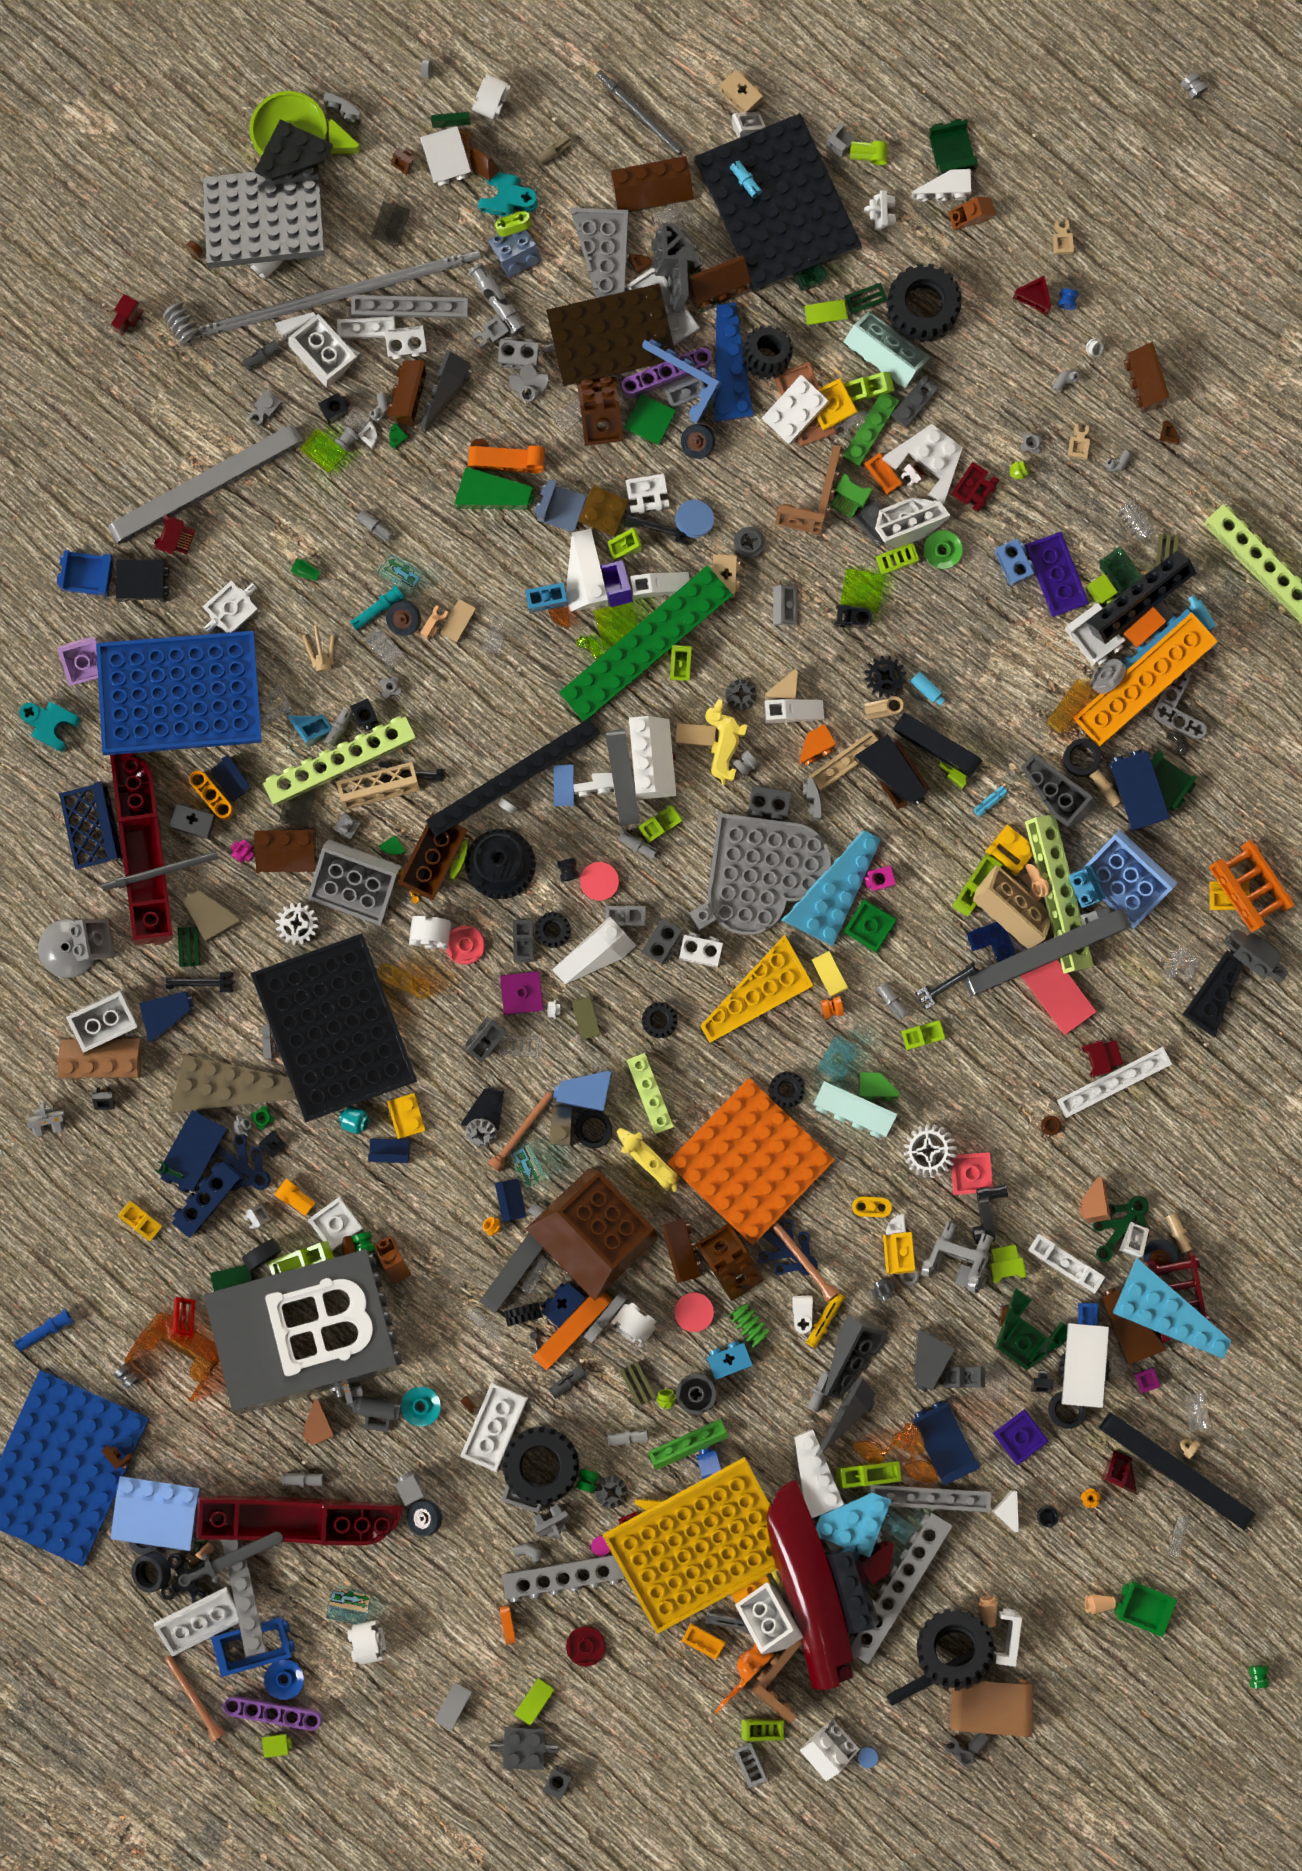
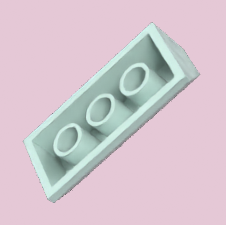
(886, 349)
(854, 1109)

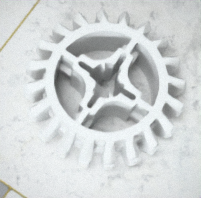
(929, 1143)

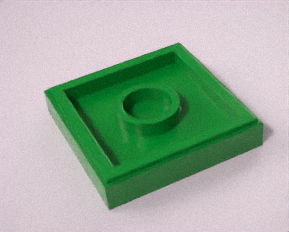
(650, 419)
(870, 925)

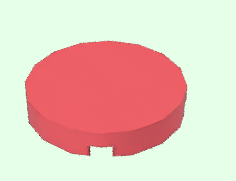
(599, 881)
(465, 945)
(694, 1312)

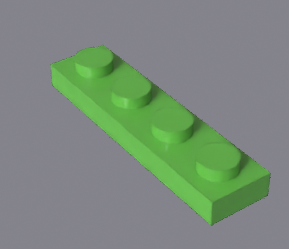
(870, 429)
(688, 1444)

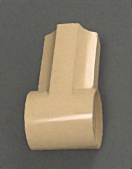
(881, 708)

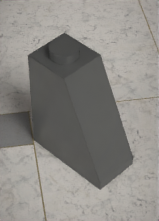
(929, 1360)

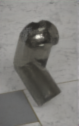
(1181, 741)

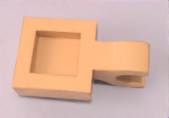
(431, 628)

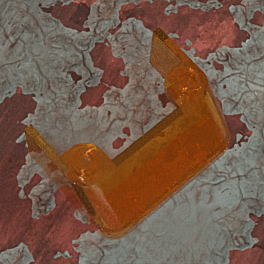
(198, 1348)

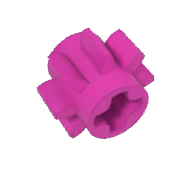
(242, 851)

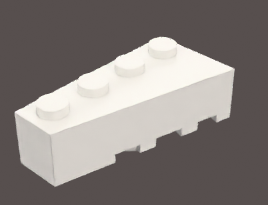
(815, 1476)

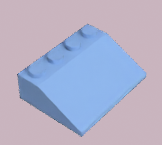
(1130, 878)
(155, 1513)

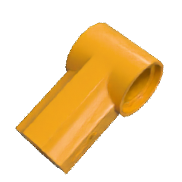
(291, 1194)

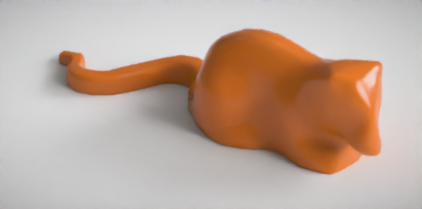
(748, 1666)

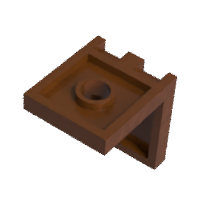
(600, 404)
(730, 1262)

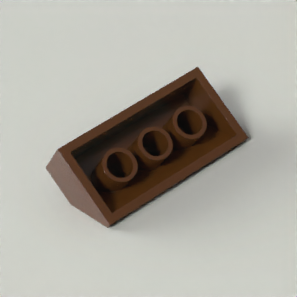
(652, 184)
(431, 861)

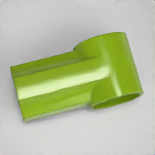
(874, 152)

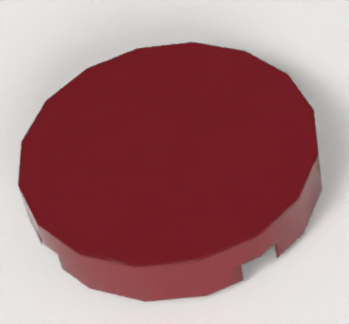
(585, 1646)

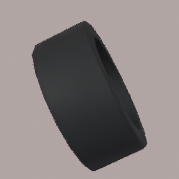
(1067, 757)
(608, 1127)
(261, 1254)
(1065, 1424)
(163, 1569)

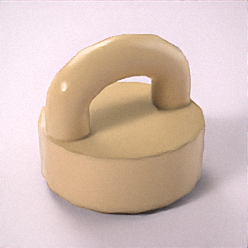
(1194, 1447)

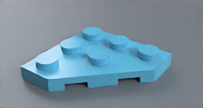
(855, 1523)

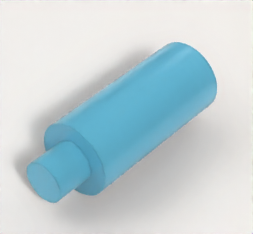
(1200, 611)
(927, 688)

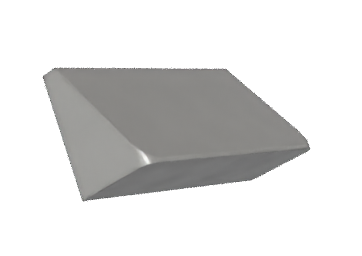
(683, 390)
(785, 605)

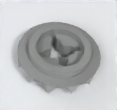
(483, 1126)

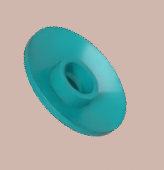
(420, 1417)

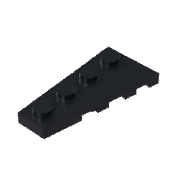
(1211, 999)

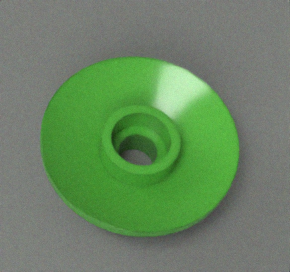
(945, 540)

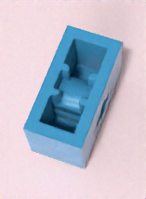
(546, 597)
(723, 1369)

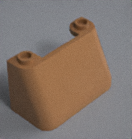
(993, 1708)

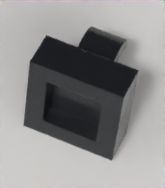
(103, 1100)
(272, 1144)
(1041, 1383)

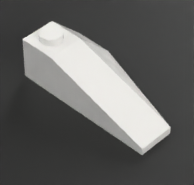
(584, 579)
(598, 950)

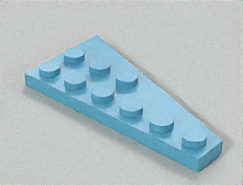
(831, 896)
(1158, 1307)

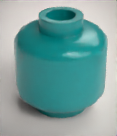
(354, 1120)

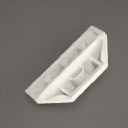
(910, 521)

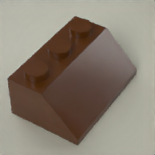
(719, 283)
(1146, 378)
(407, 392)
(285, 850)
(681, 1250)

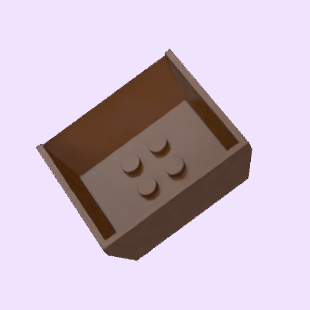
(593, 1232)

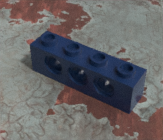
(230, 1178)

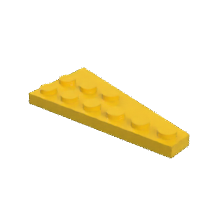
(766, 986)

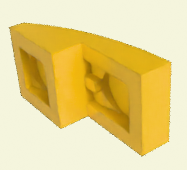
(139, 1220)

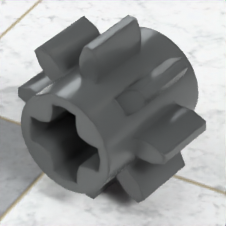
(883, 1289)

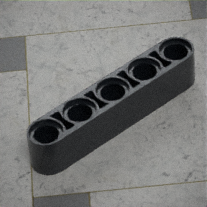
(937, 745)

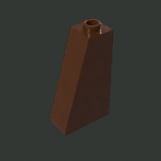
(1133, 1339)

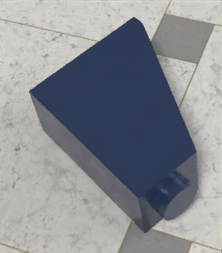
(165, 1013)

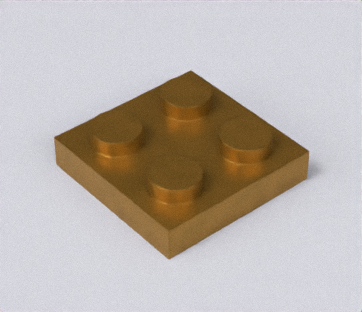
(603, 510)

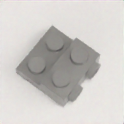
(91, 939)

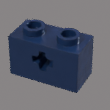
(559, 1316)

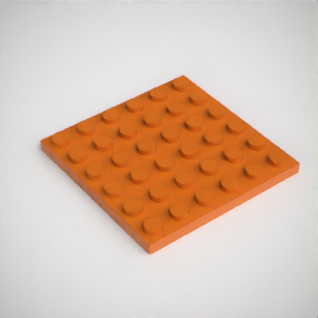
(750, 1161)

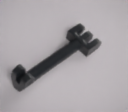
(632, 520)
(439, 775)
(222, 982)
(931, 994)

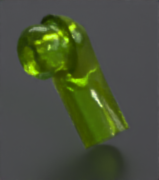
(589, 643)

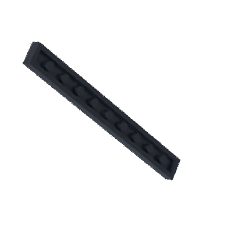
(512, 778)

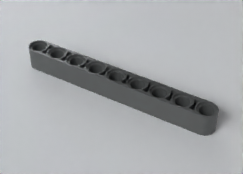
(1047, 952)

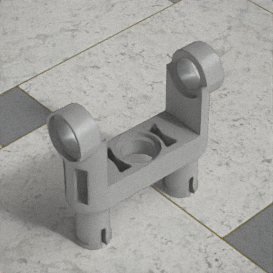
(945, 1246)

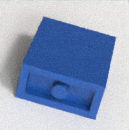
(85, 573)

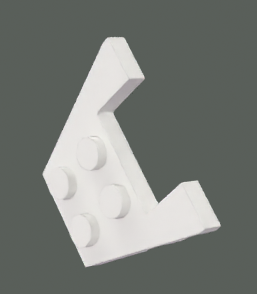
(934, 452)

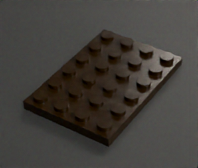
(608, 333)

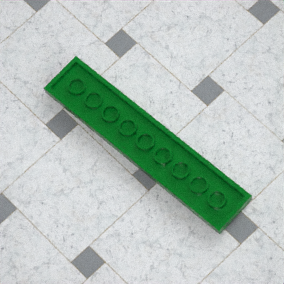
(646, 643)

